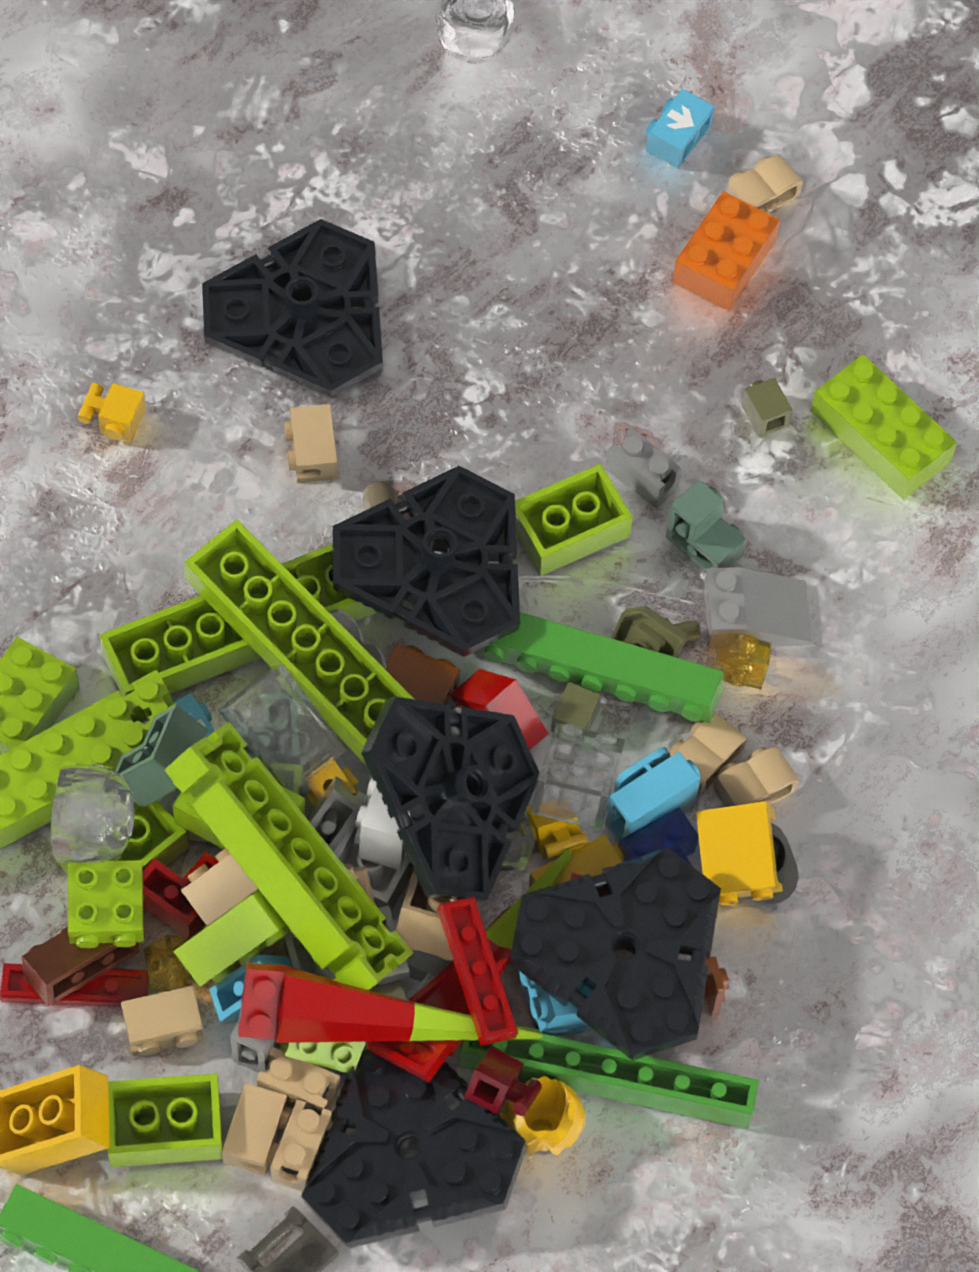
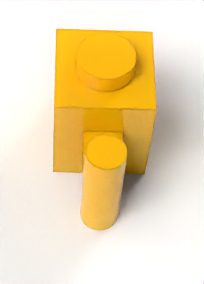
(117, 413)
(554, 835)

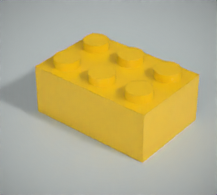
(54, 1119)

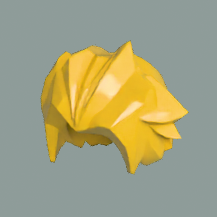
(552, 1120)

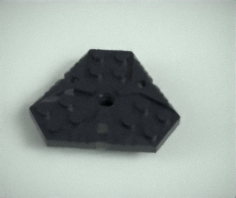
(318, 339)
(455, 593)
(464, 786)
(654, 911)
(366, 1184)

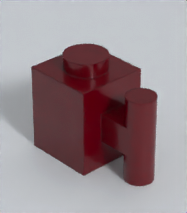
(497, 1081)

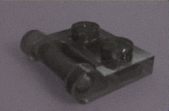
(306, 1254)

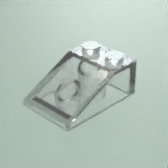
(283, 728)

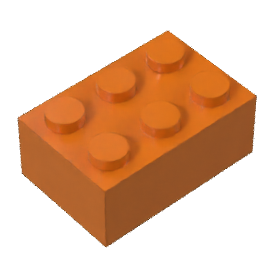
(725, 251)

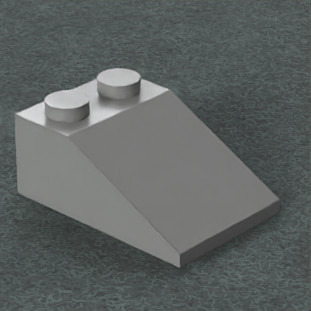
(756, 605)

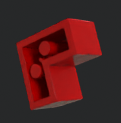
(502, 695)
(165, 899)

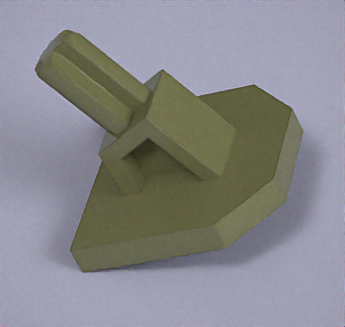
(651, 631)

